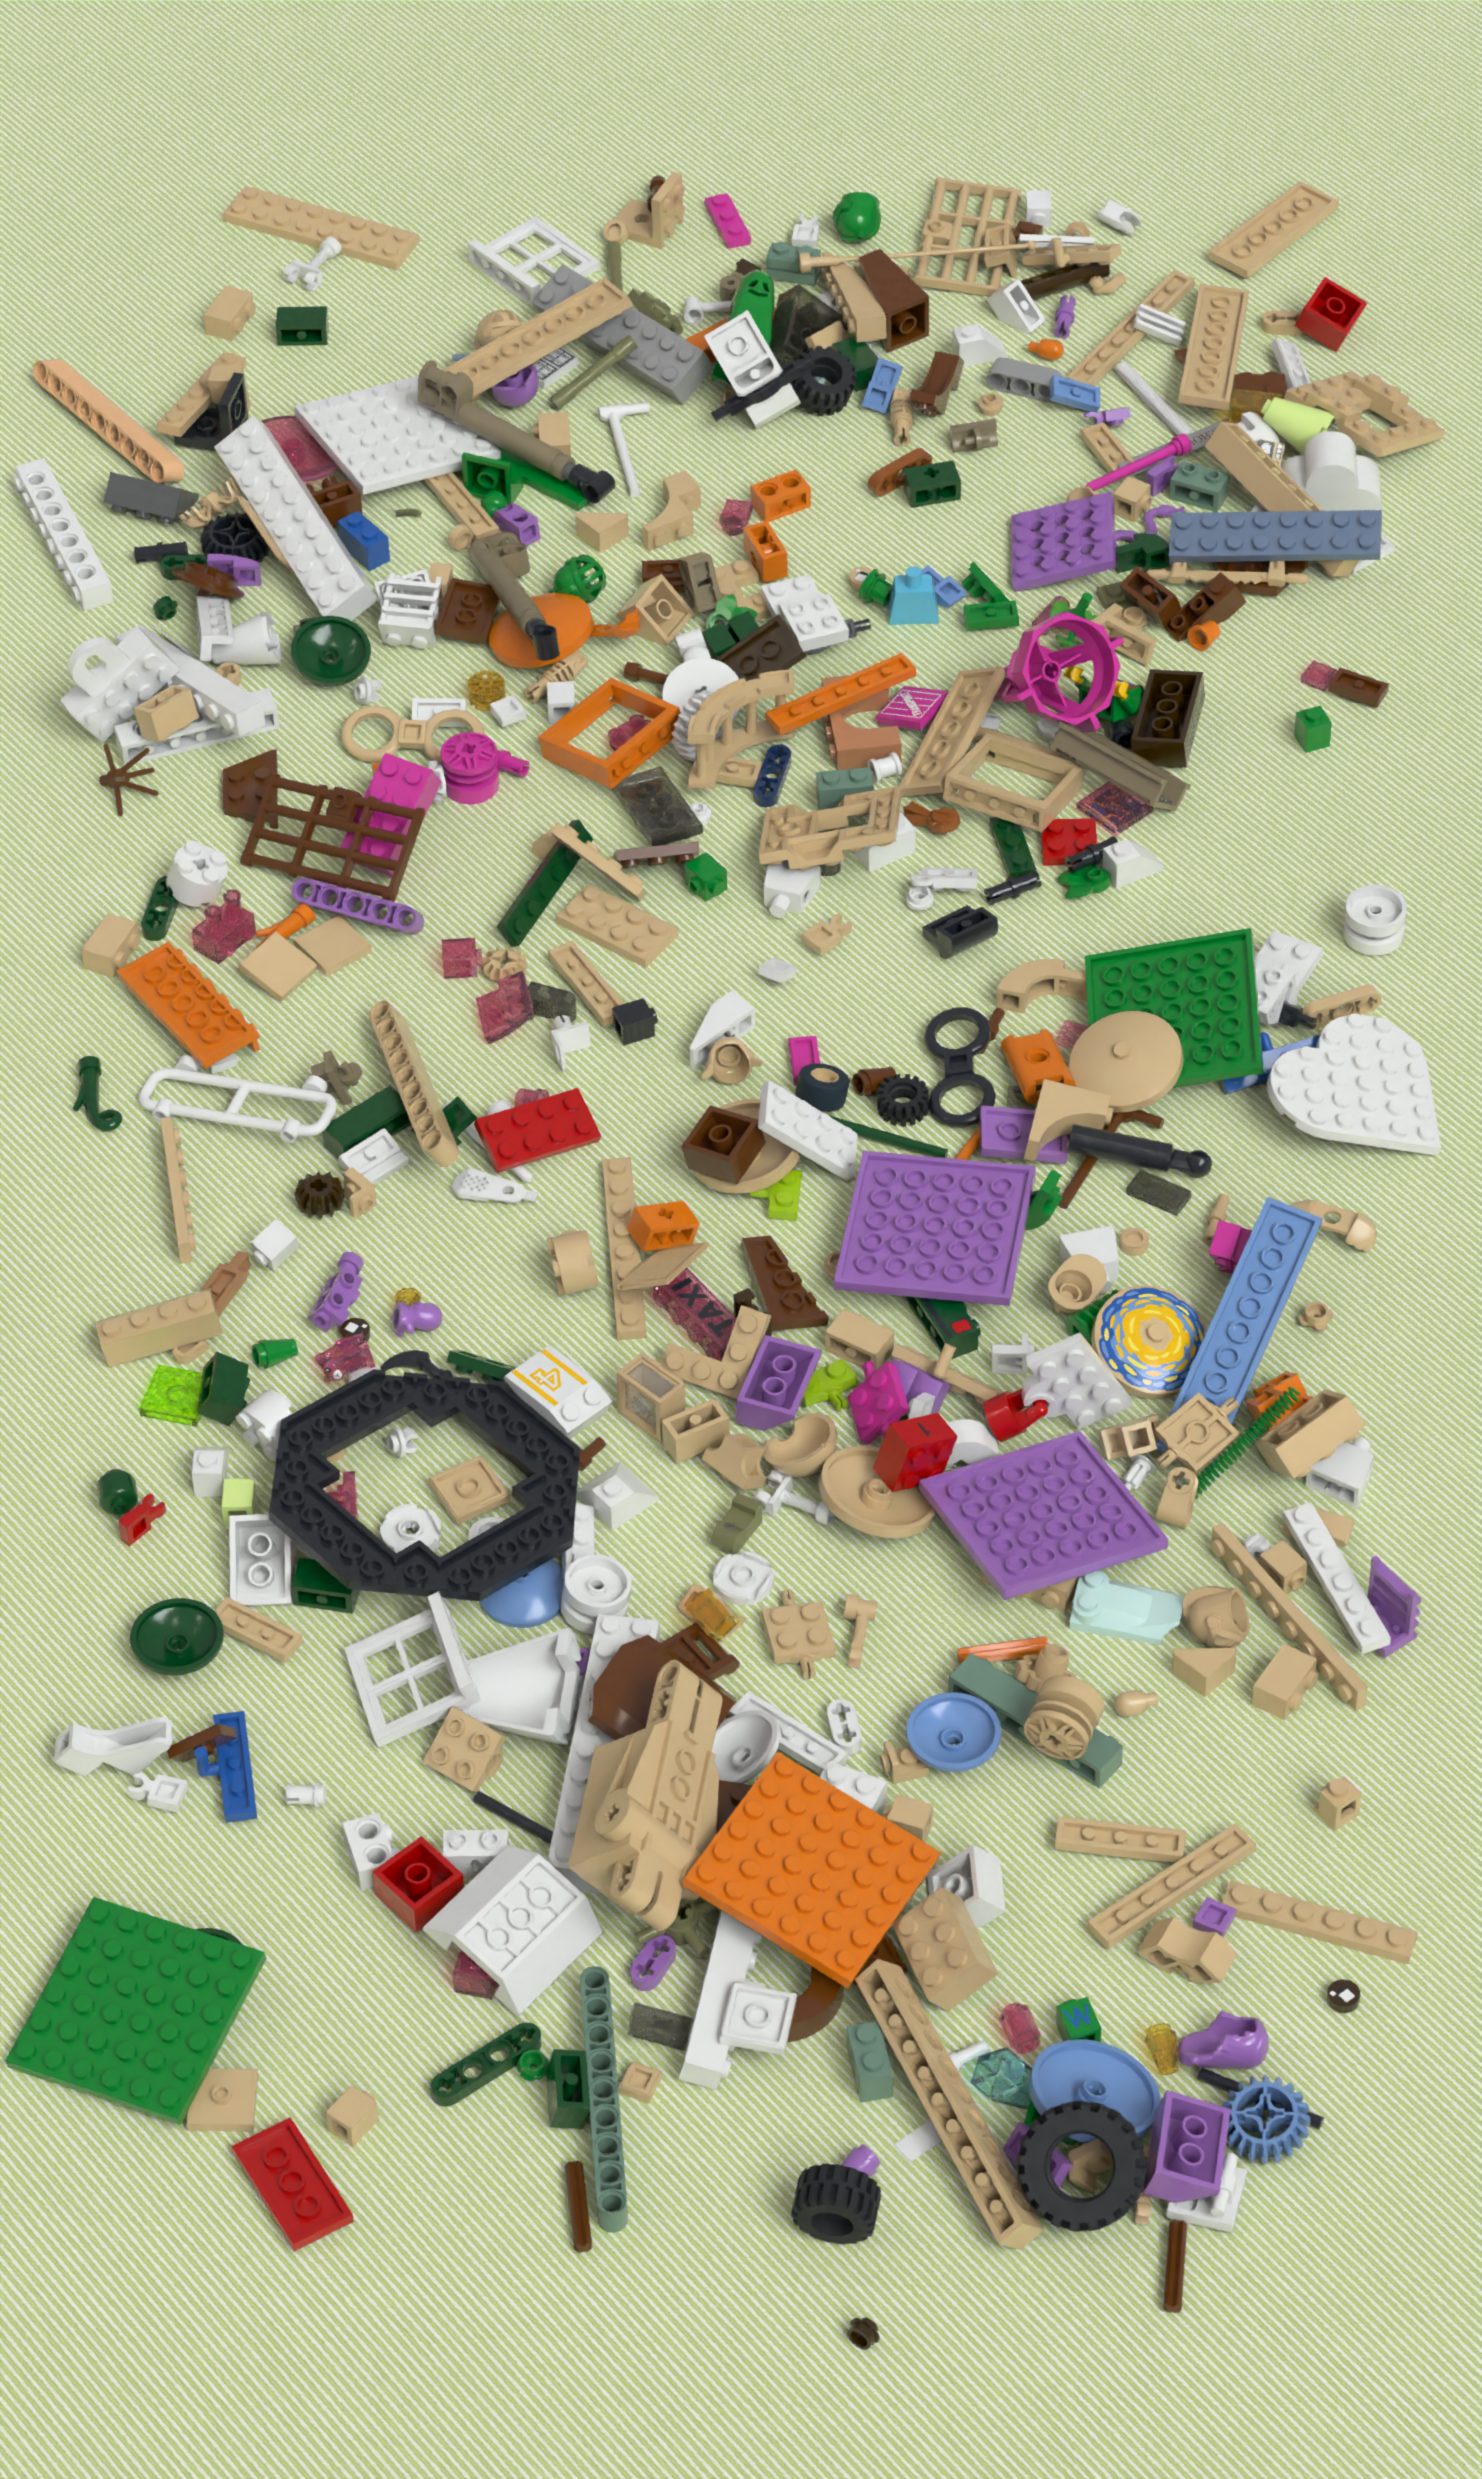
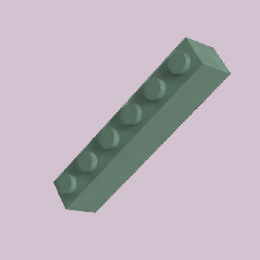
(1013, 1705)

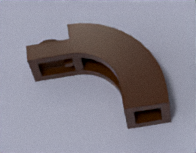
(816, 2006)

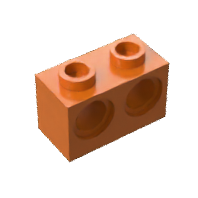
(780, 496)

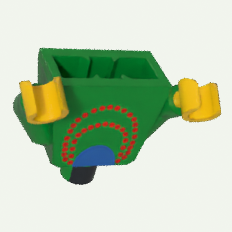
(1125, 697)

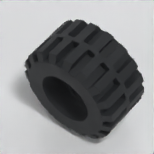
(833, 368)
(836, 2203)

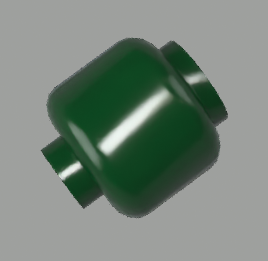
(117, 1492)

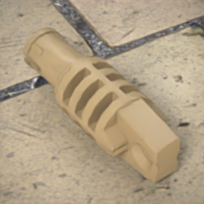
(901, 415)
(562, 671)

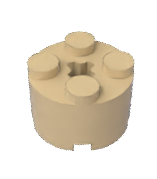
(573, 1262)

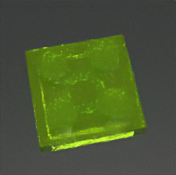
(173, 1396)

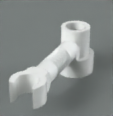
(694, 309)

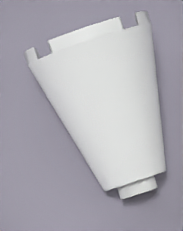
(252, 645)

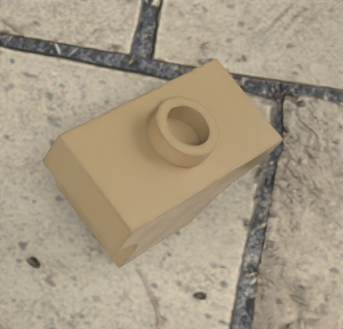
(1129, 1437)
(738, 1461)

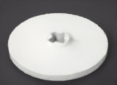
(695, 677)

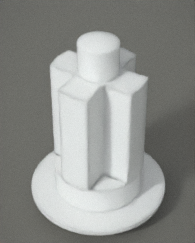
(1138, 1472)

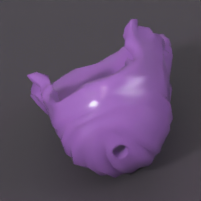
(1226, 2044)

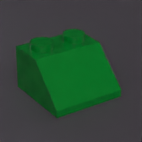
(488, 474)

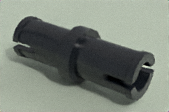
(158, 551)
(1090, 856)
(1012, 887)

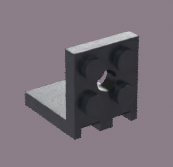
(223, 421)

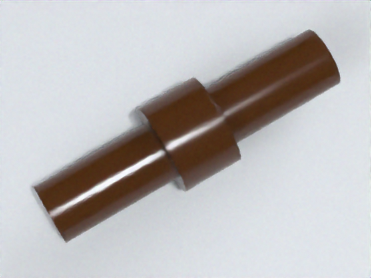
(994, 1022)
(589, 1452)

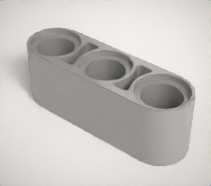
(1021, 378)

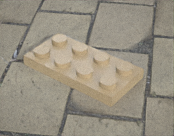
(616, 925)

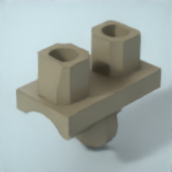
(974, 435)
(339, 1075)

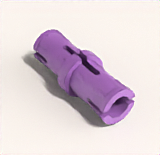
(1064, 317)

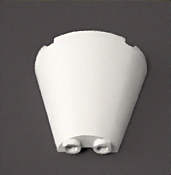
(530, 1687)

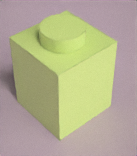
(238, 1498)

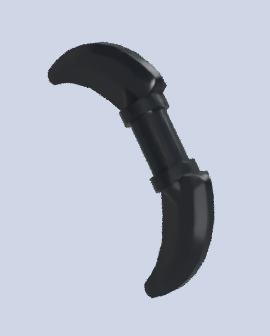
(416, 1359)

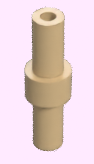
(1215, 1215)

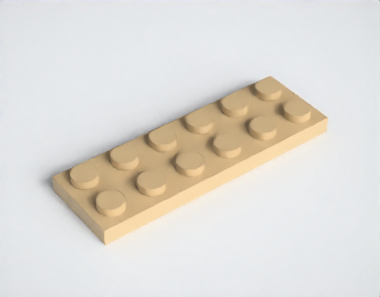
(1273, 229)
(952, 730)

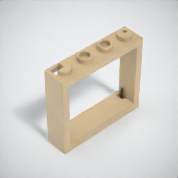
(1005, 803)

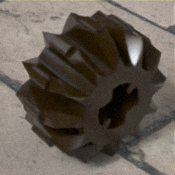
(319, 1195)

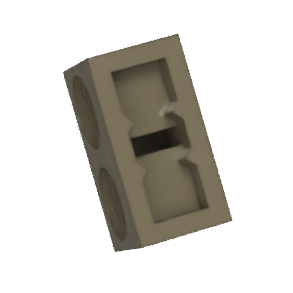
(699, 581)

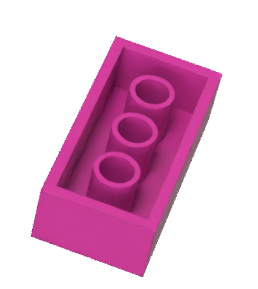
(399, 784)

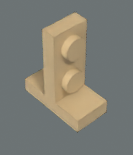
(1136, 643)

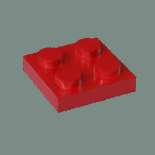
(1066, 838)

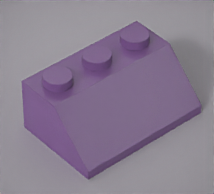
(776, 1383)
(1186, 2149)

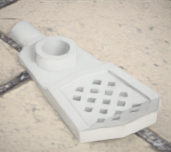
(484, 1186)

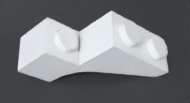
(125, 1747)

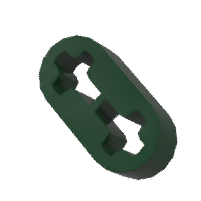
(179, 561)

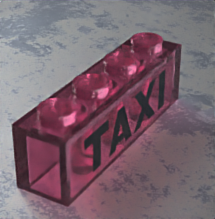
(697, 1312)

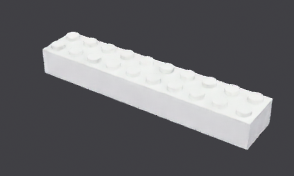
(295, 521)
(608, 1637)

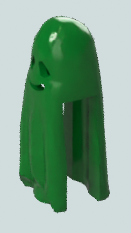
(757, 296)

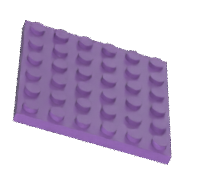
(935, 1228)
(1042, 1515)

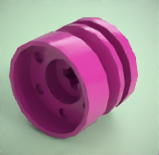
(470, 768)

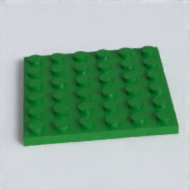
(1197, 987)
(136, 2010)

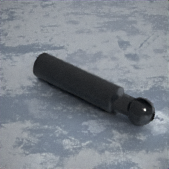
(1137, 1151)

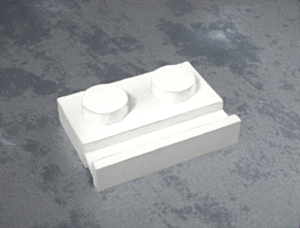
(375, 1157)

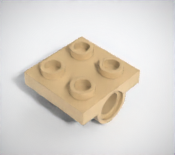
(466, 1750)

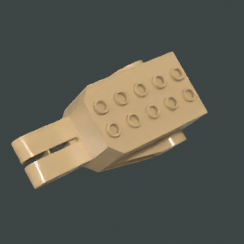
(652, 1802)

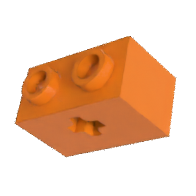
(765, 551)
(663, 1226)

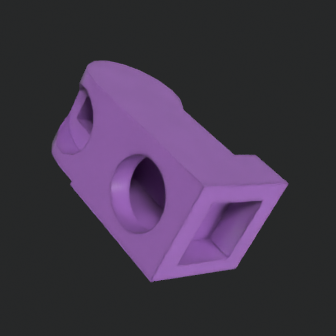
(518, 521)

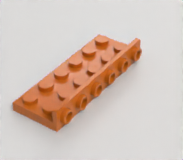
(188, 1005)

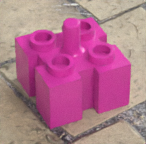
(1228, 1245)

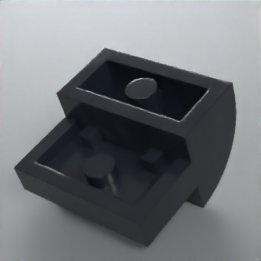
(961, 930)

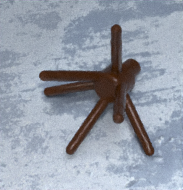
(119, 777)

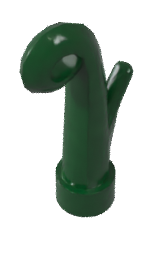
(90, 1071)

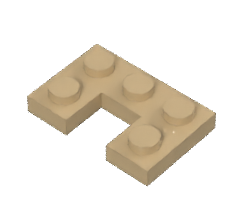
(738, 575)

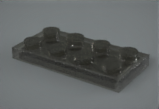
(657, 807)

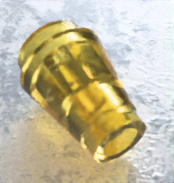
(1163, 2047)

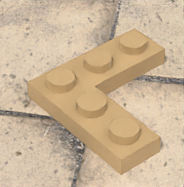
(731, 1372)

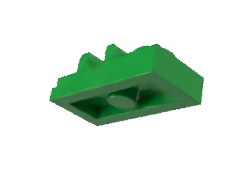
(981, 584)

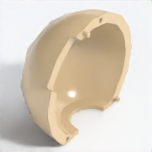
(806, 1448)

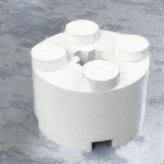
(197, 874)
(263, 1421)

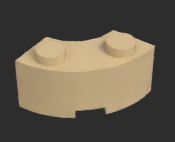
(1188, 1951)

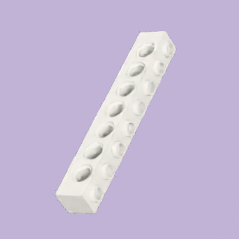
(63, 534)

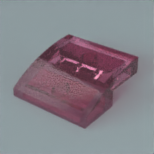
(505, 1008)

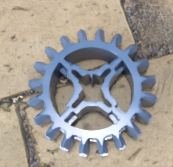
(1295, 2120)

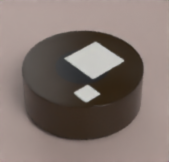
(354, 1326)
(1343, 1996)

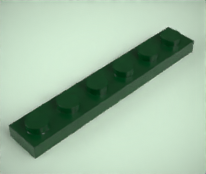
(541, 889)

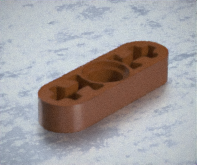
(886, 478)

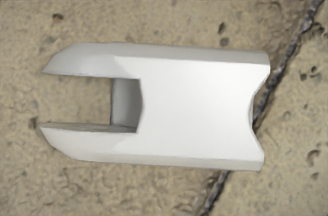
(1119, 217)

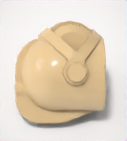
(494, 326)
(1216, 1616)

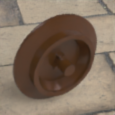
(208, 580)

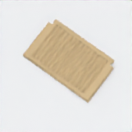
(263, 531)
(662, 1266)

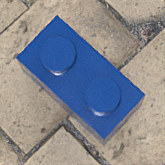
(364, 540)

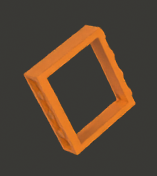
(630, 754)

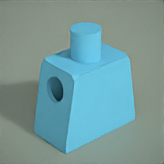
(913, 599)

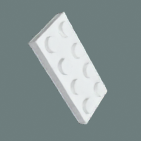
(807, 1130)

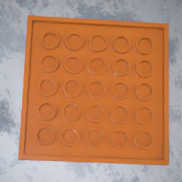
(811, 1869)

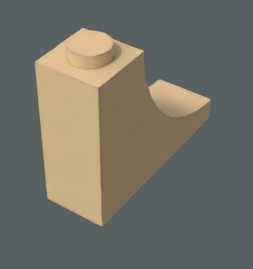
(1062, 1107)

